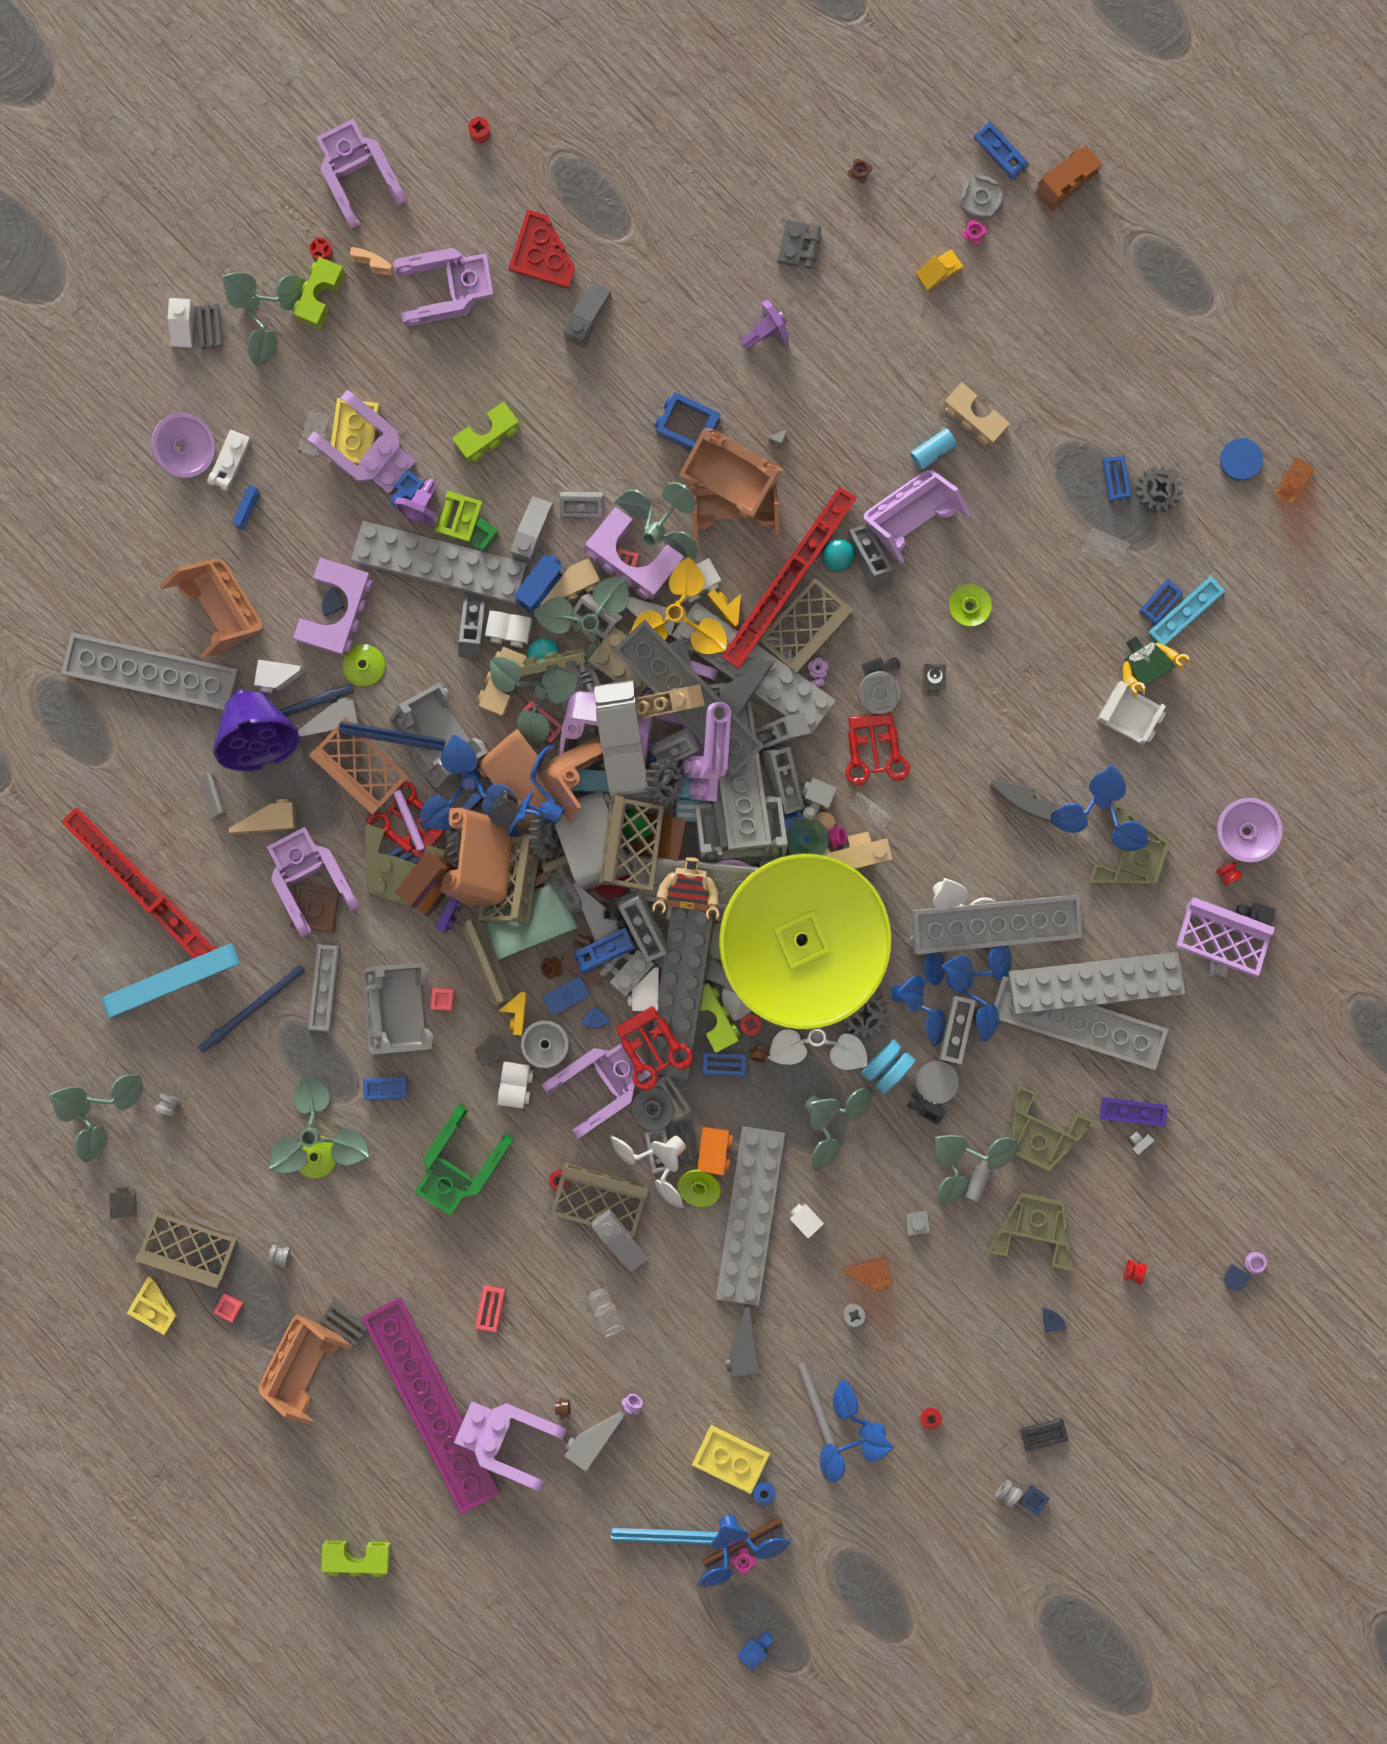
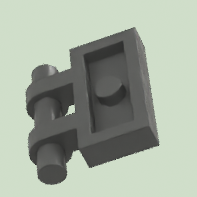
(792, 244)

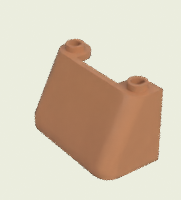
(730, 471)
(511, 766)
(482, 860)

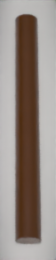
(756, 1534)

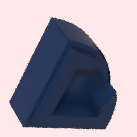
(331, 602)
(1052, 1321)

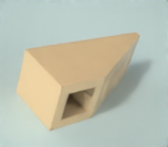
(575, 581)
(669, 701)

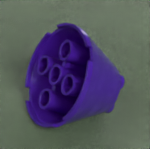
(253, 733)

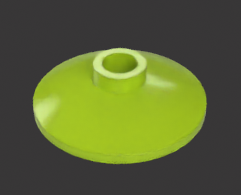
(977, 597)
(368, 675)
(324, 1163)
(699, 1195)

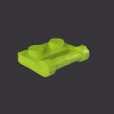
(464, 520)

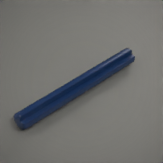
(391, 736)

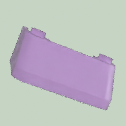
(911, 507)
(582, 711)

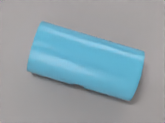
(934, 447)

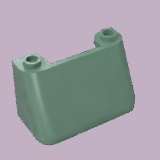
(547, 921)

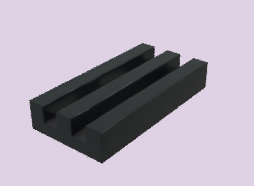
(686, 1159)
(1025, 1438)

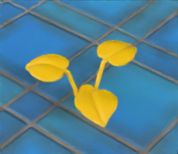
(688, 580)

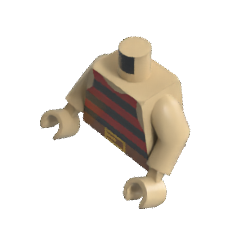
(688, 889)

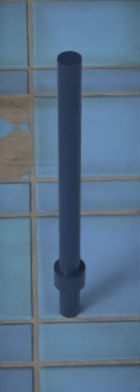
(330, 695)
(218, 1035)

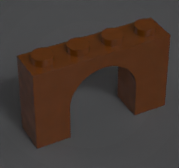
(423, 884)

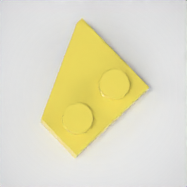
(153, 1307)

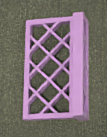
(1231, 921)

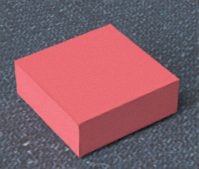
(442, 999)
(228, 1308)

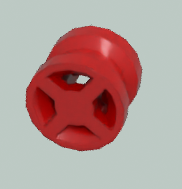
(479, 135)
(318, 246)
(1229, 873)
(750, 1024)
(1134, 1272)

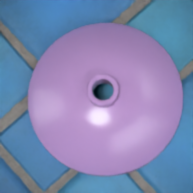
(196, 443)
(1263, 827)

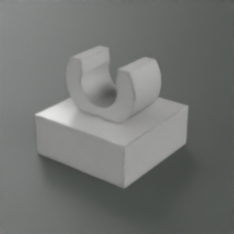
(1142, 1146)

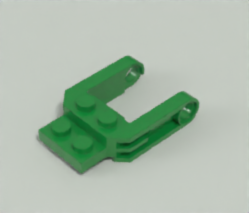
(445, 1183)

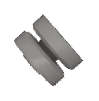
(558, 1044)

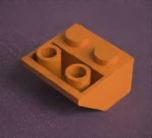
(713, 1150)

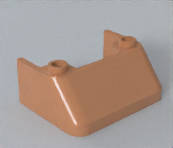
(714, 507)
(221, 599)
(562, 774)
(294, 1365)

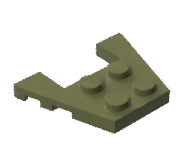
(552, 660)
(1134, 866)
(386, 871)
(1039, 1141)
(1035, 1219)

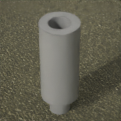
(978, 1181)

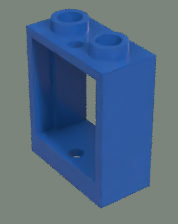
(661, 431)
(539, 583)

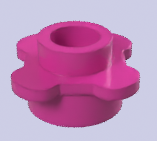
(974, 226)
(837, 836)
(749, 1561)

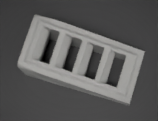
(653, 1134)

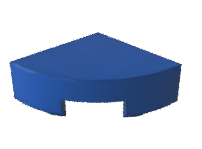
(595, 1019)

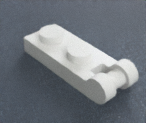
(229, 460)

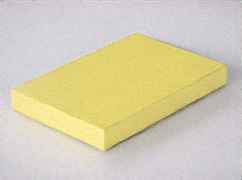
(351, 433)
(731, 1459)

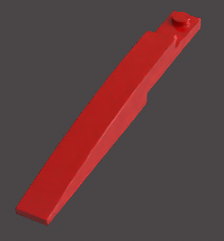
(789, 578)
(137, 884)

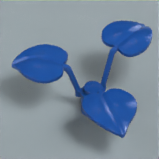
(457, 758)
(1105, 787)
(547, 810)
(960, 979)
(913, 993)
(872, 1436)
(732, 1534)

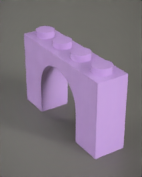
(645, 580)
(337, 637)

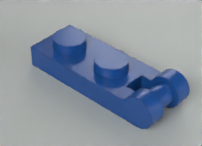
(1001, 150)
(604, 950)

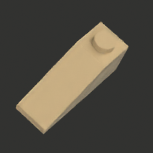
(272, 818)
(864, 854)

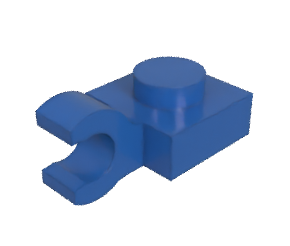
(406, 487)
(754, 1652)

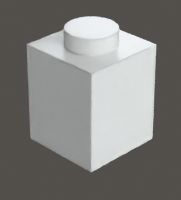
(805, 1220)

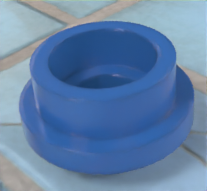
(764, 1486)

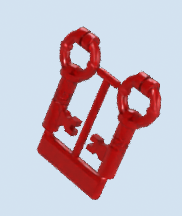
(873, 721)
(429, 839)
(636, 1023)

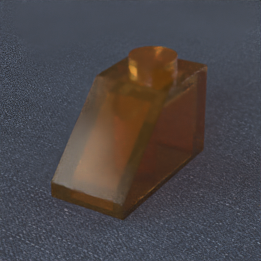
(1294, 480)
(871, 1273)

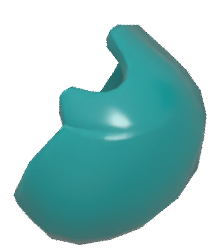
(838, 555)
(541, 647)

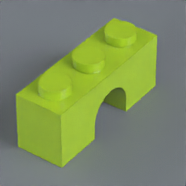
(323, 276)
(474, 445)
(724, 1033)
(337, 1559)

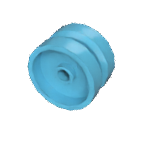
(891, 1069)

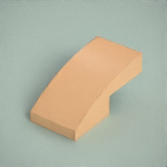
(377, 264)

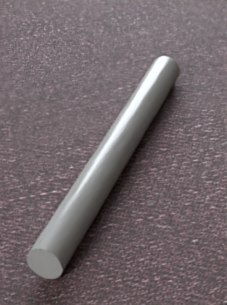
(816, 1403)

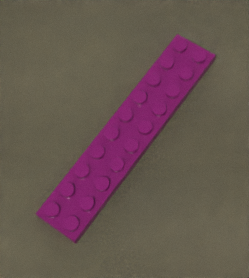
(429, 1403)

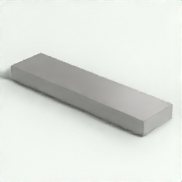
(323, 988)

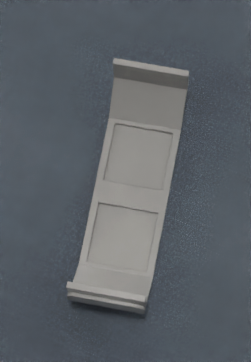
(621, 741)

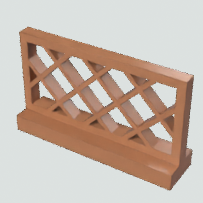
(349, 782)

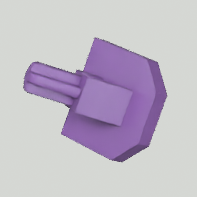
(770, 325)
(418, 507)

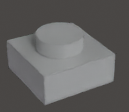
(917, 1223)

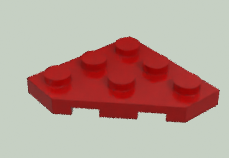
(541, 252)

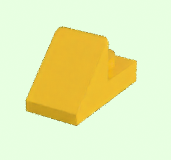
(939, 269)
(730, 611)
(517, 1006)

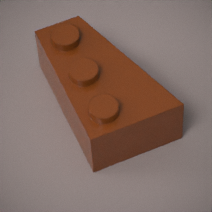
(1068, 177)

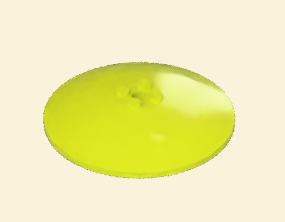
(843, 948)

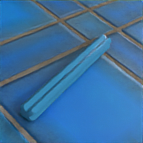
(662, 1536)

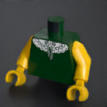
(1149, 664)

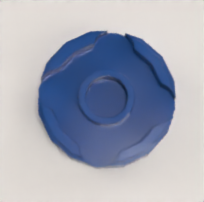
(1241, 459)

